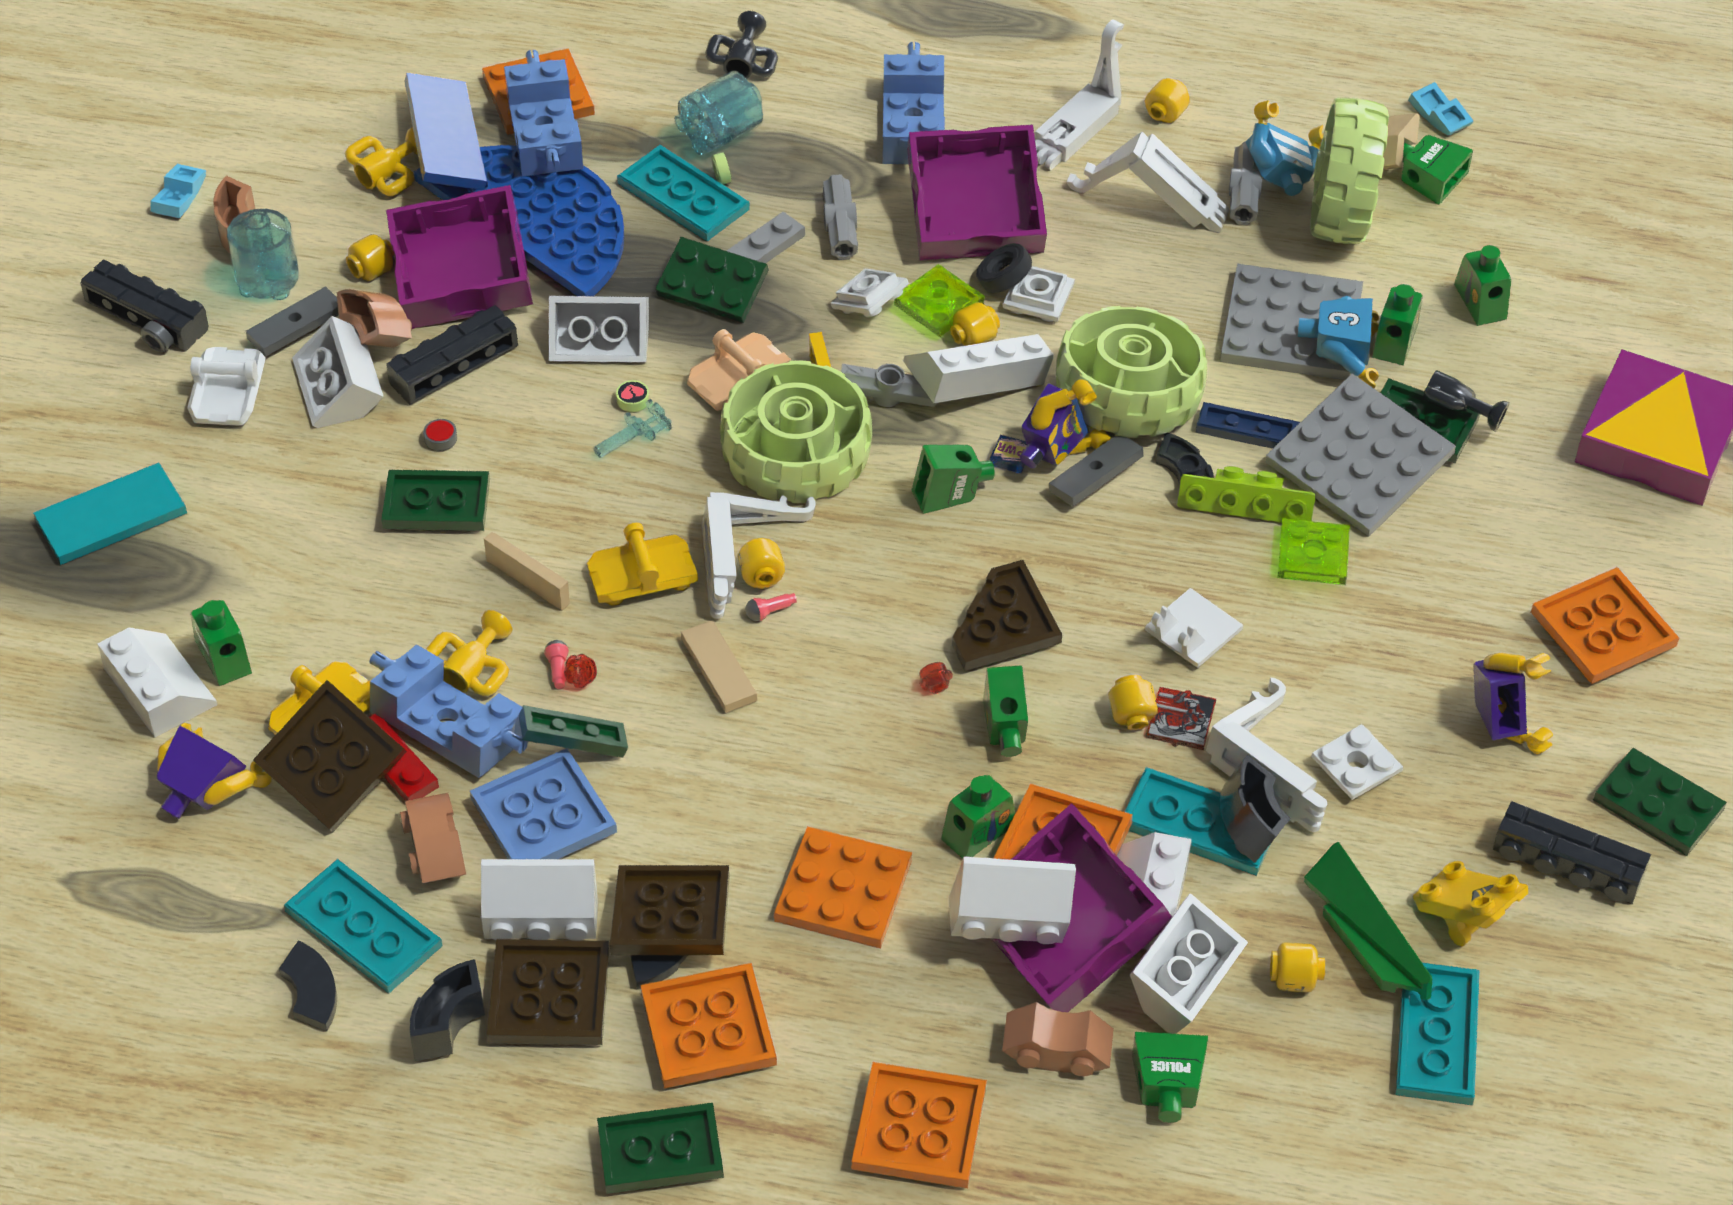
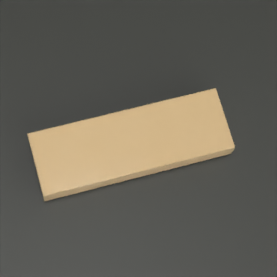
(527, 571)
(719, 666)

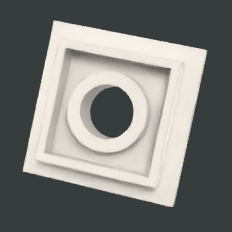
(869, 292)
(1042, 304)
(1359, 747)

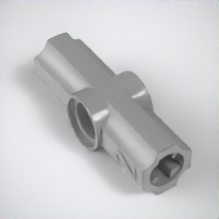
(1244, 186)
(840, 217)
(887, 385)

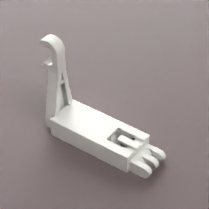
(1087, 110)
(1164, 175)
(719, 515)
(1232, 742)

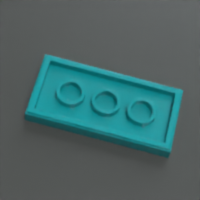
(683, 192)
(110, 513)
(1186, 811)
(363, 925)
(1439, 1037)

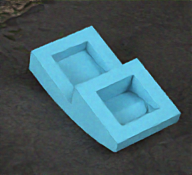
(1439, 111)
(179, 191)

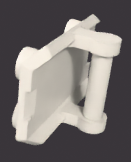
(225, 385)

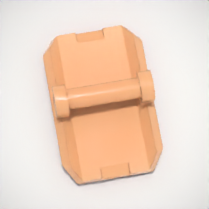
(731, 362)

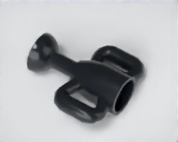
(743, 52)
(1456, 396)

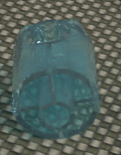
(719, 112)
(263, 254)

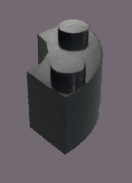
(1251, 809)
(444, 1010)

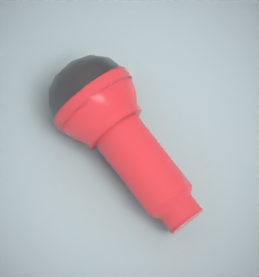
(758, 608)
(557, 652)

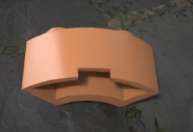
(230, 201)
(375, 317)
(434, 838)
(1058, 1040)

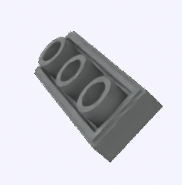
(293, 321)
(1096, 469)

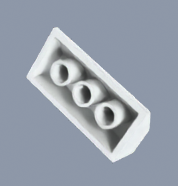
(981, 368)

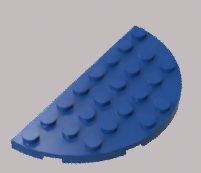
(564, 218)

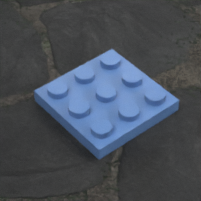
(543, 809)

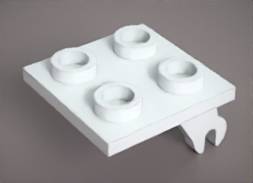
(1193, 627)

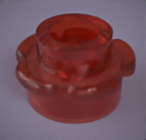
(586, 667)
(935, 677)

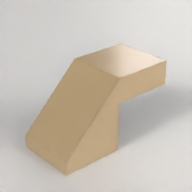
(1400, 130)

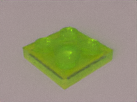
(936, 298)
(1313, 551)

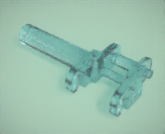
(636, 427)

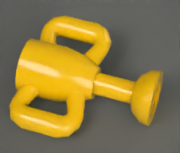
(382, 163)
(469, 658)

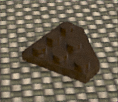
(1005, 619)

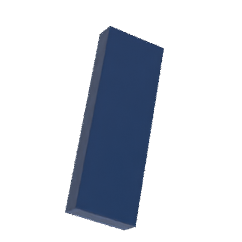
(1243, 425)

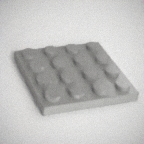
(1266, 319)
(1360, 454)

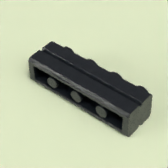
(141, 301)
(452, 354)
(1571, 852)

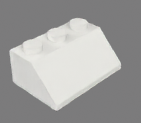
(598, 328)
(337, 375)
(154, 678)
(1161, 864)
(539, 899)
(1012, 900)
(1185, 965)

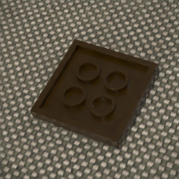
(329, 755)
(670, 910)
(548, 992)

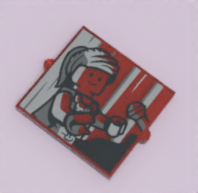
(1182, 718)

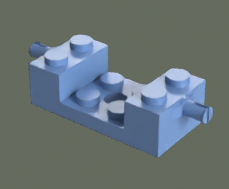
(910, 100)
(543, 116)
(416, 698)

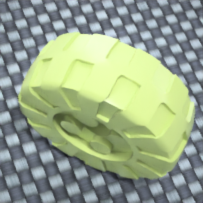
(1349, 170)
(1140, 366)
(796, 431)

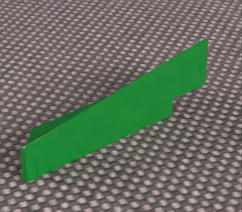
(1366, 925)

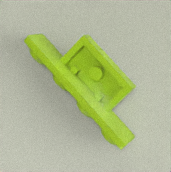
(1245, 495)

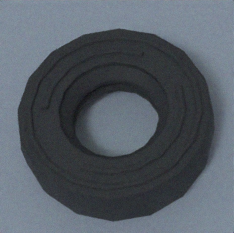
(998, 281)

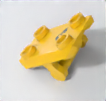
(641, 566)
(339, 674)
(1468, 899)

